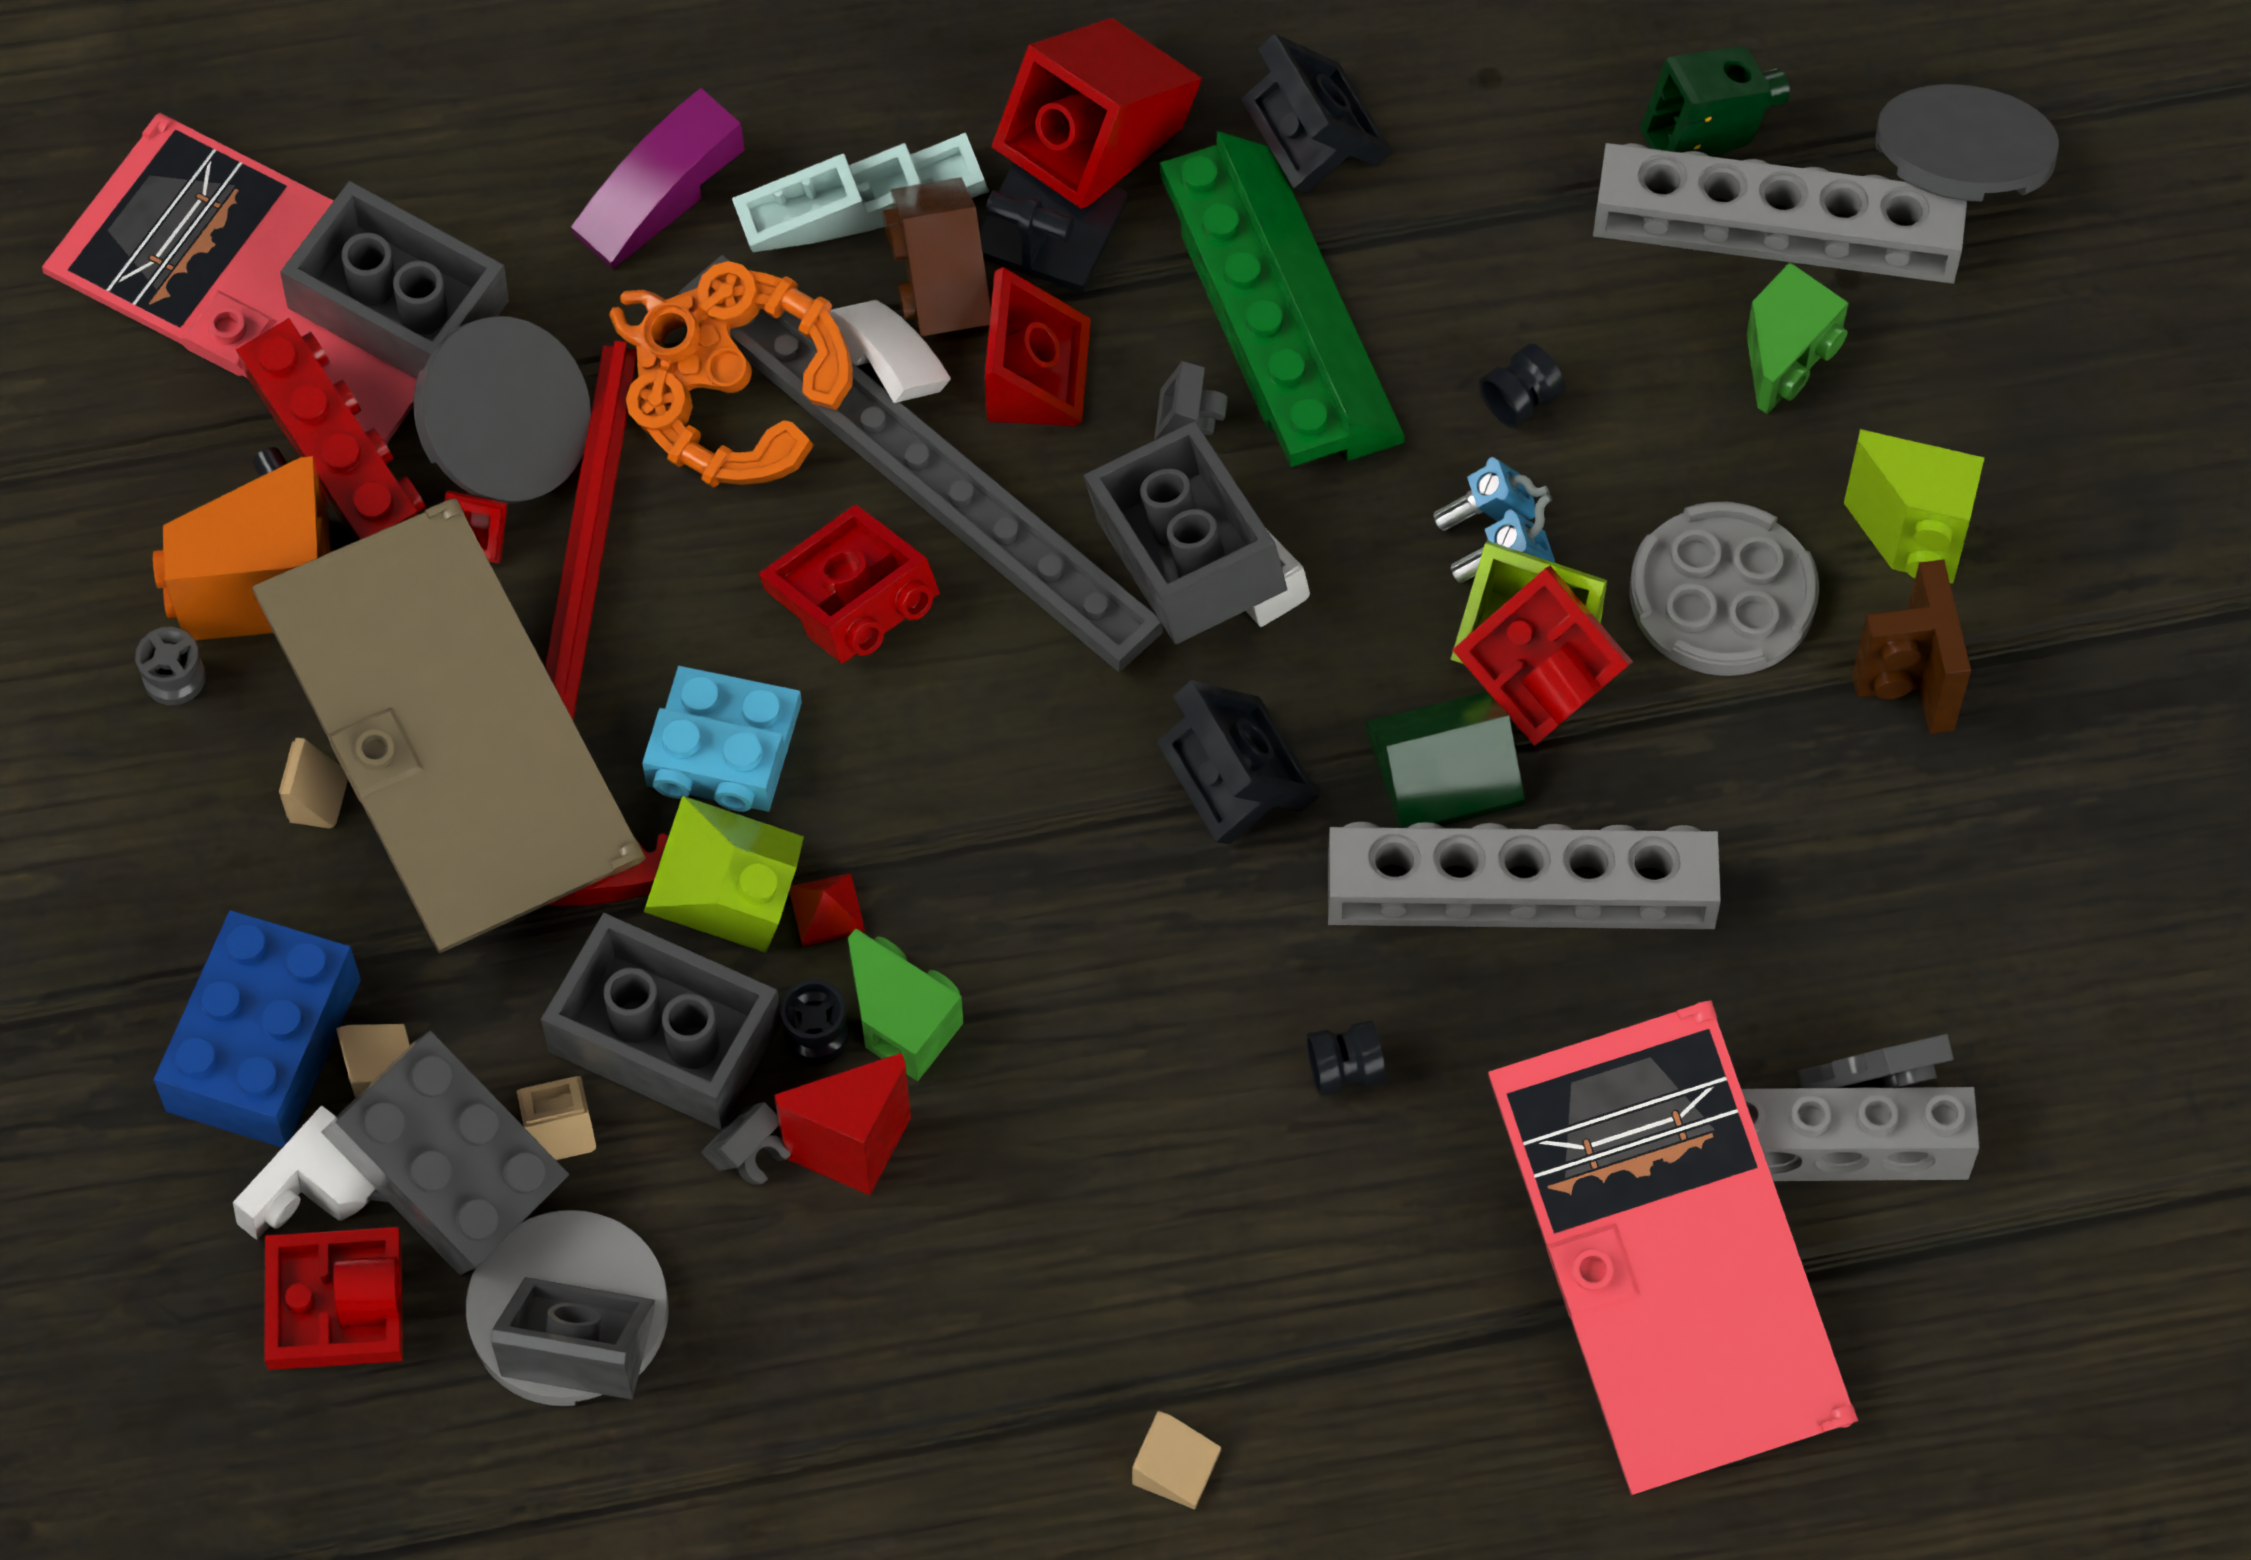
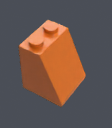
(238, 542)

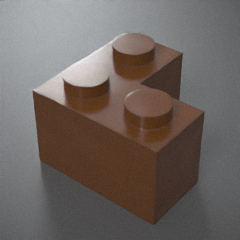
(940, 241)

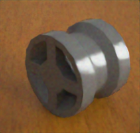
(174, 651)

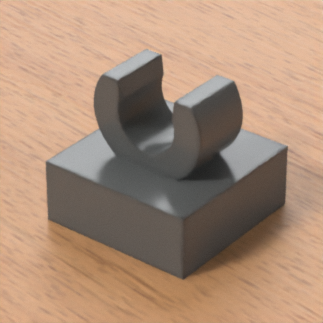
(1185, 402)
(742, 1139)

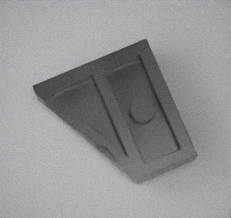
(1894, 1065)

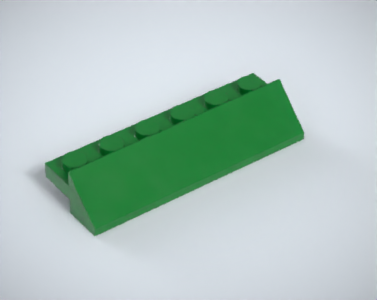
(1278, 303)

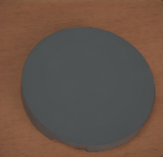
(1967, 141)
(502, 409)

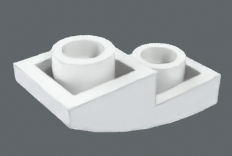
(893, 348)

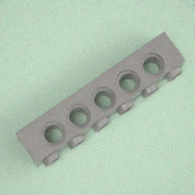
(1754, 228)
(1497, 898)
(1866, 1132)

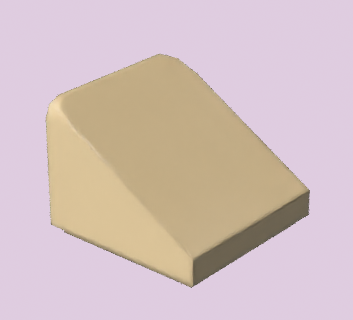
(312, 786)
(370, 1051)
(558, 1117)
(1174, 1461)

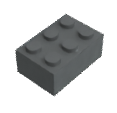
(389, 280)
(1185, 532)
(662, 1021)
(445, 1153)

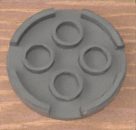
(1724, 589)
(569, 1250)

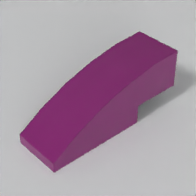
(659, 178)

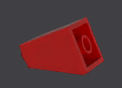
(1093, 108)

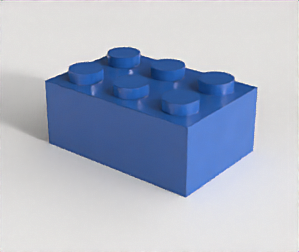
(257, 1029)

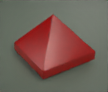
(486, 520)
(826, 909)

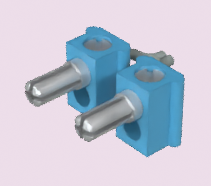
(1507, 499)

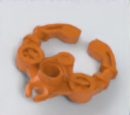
(710, 359)

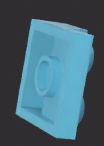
(721, 739)

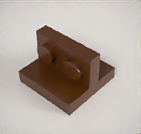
(1917, 651)

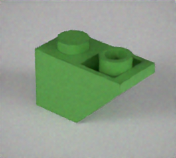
(1789, 331)
(901, 1004)

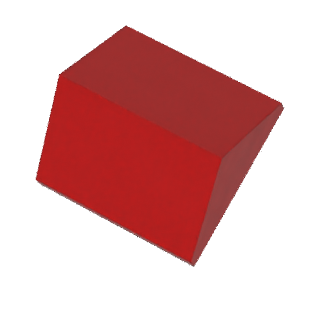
(1034, 356)
(847, 1122)

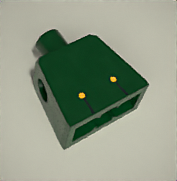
(1711, 101)

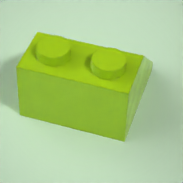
(1912, 499)

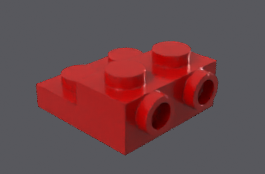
(852, 584)

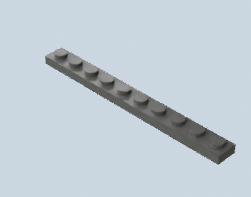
(958, 495)

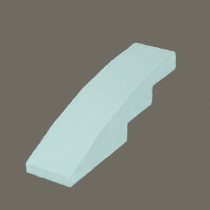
(848, 199)

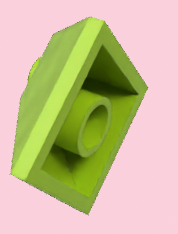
(724, 874)

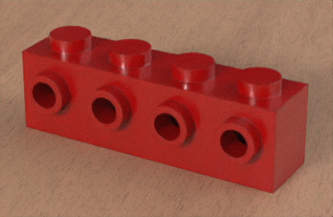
(322, 425)

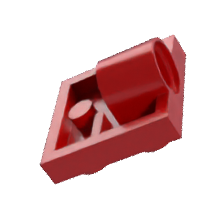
(1542, 655)
(333, 1298)

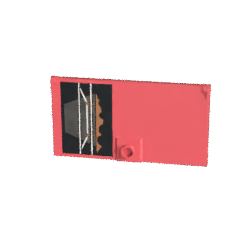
(197, 250)
(1671, 1248)

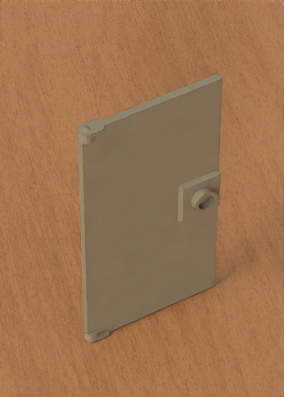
(447, 725)

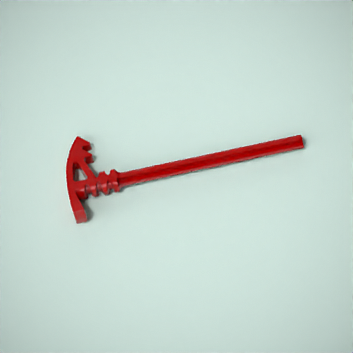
(581, 578)

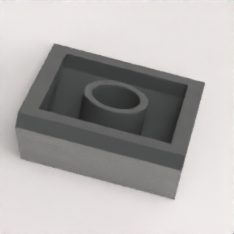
(573, 1337)

